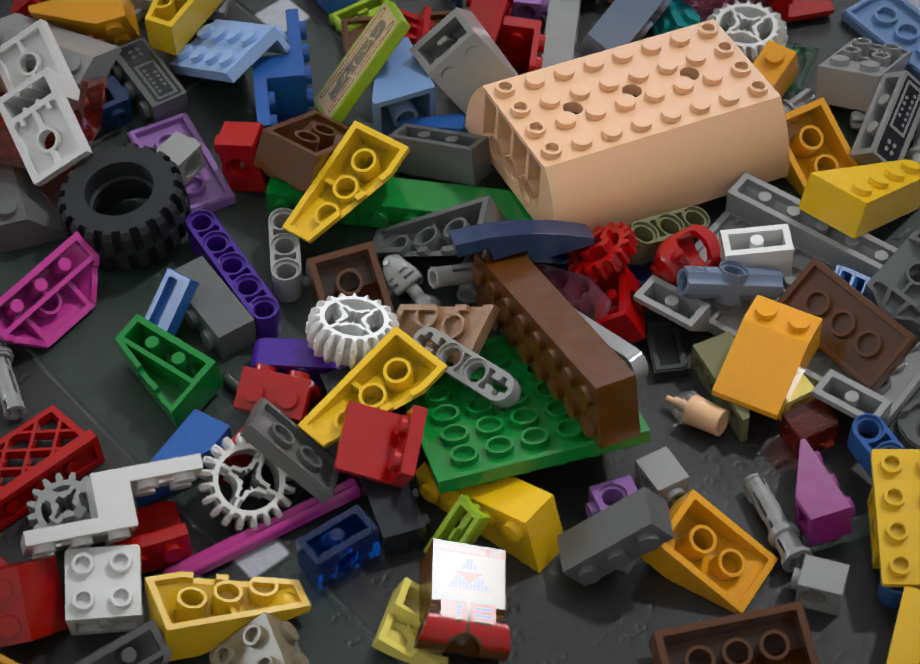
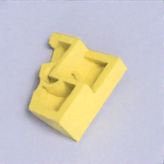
(401, 625)

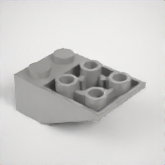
(461, 56)
(855, 70)

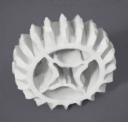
(751, 26)
(347, 328)
(231, 475)

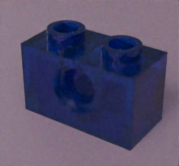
(338, 546)

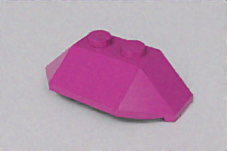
(51, 296)

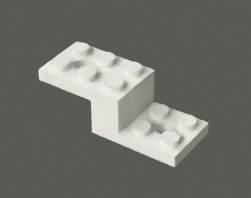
(41, 103)
(112, 505)

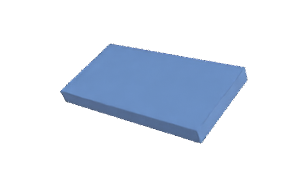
(888, 23)

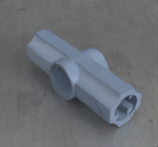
(729, 282)

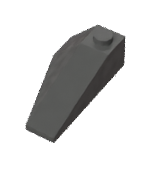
(25, 212)
(429, 233)

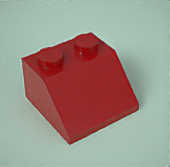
(30, 600)

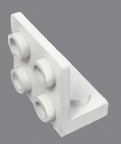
(103, 589)

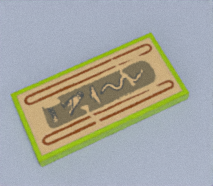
(362, 62)

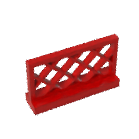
(77, 456)

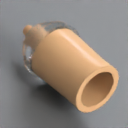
(698, 412)

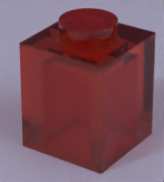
(811, 423)

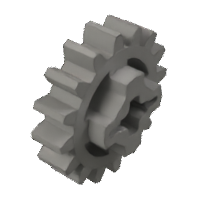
(59, 497)

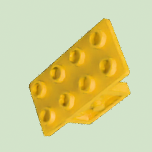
(895, 516)

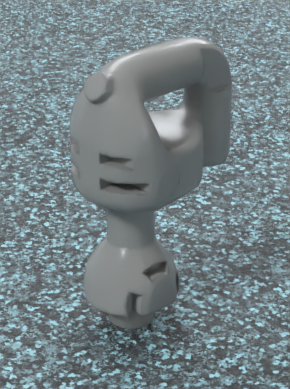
(405, 278)

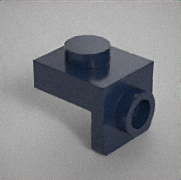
(117, 107)

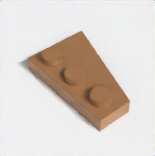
(461, 323)

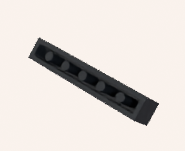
(390, 508)

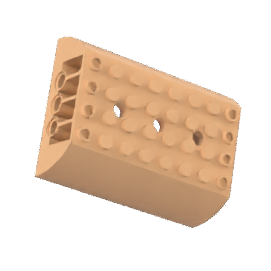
(681, 142)

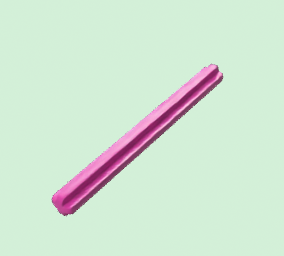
(250, 539)

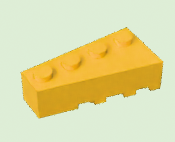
(175, 22)
(863, 195)
(521, 515)

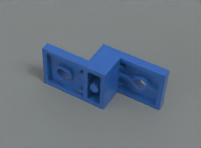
(283, 78)

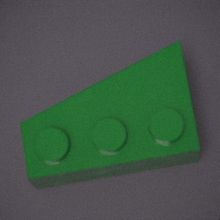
(169, 368)

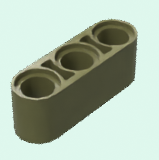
(657, 228)

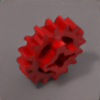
(609, 253)

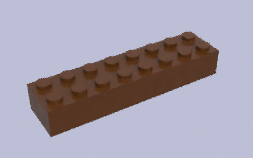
(559, 347)

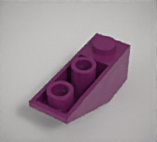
(819, 503)

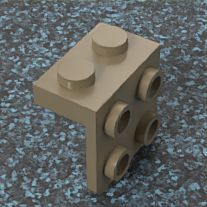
(261, 642)

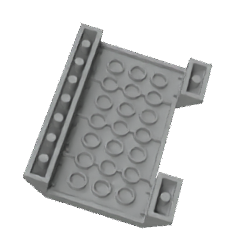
(759, 204)

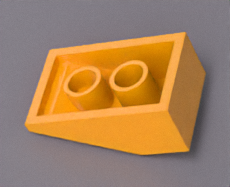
(105, 19)
(814, 143)
(768, 356)
(711, 555)

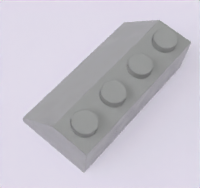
(83, 54)

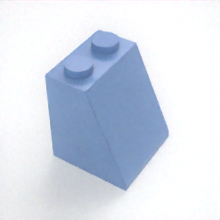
(401, 91)

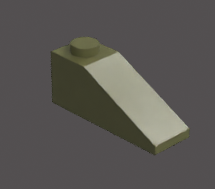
(706, 363)

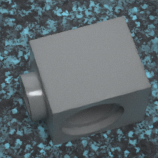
(185, 153)
(662, 475)
(820, 584)

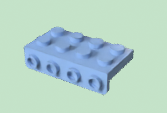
(228, 49)

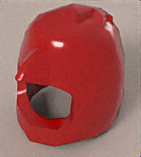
(680, 251)

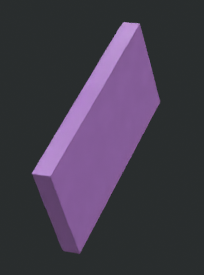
(209, 187)

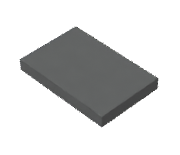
(291, 449)

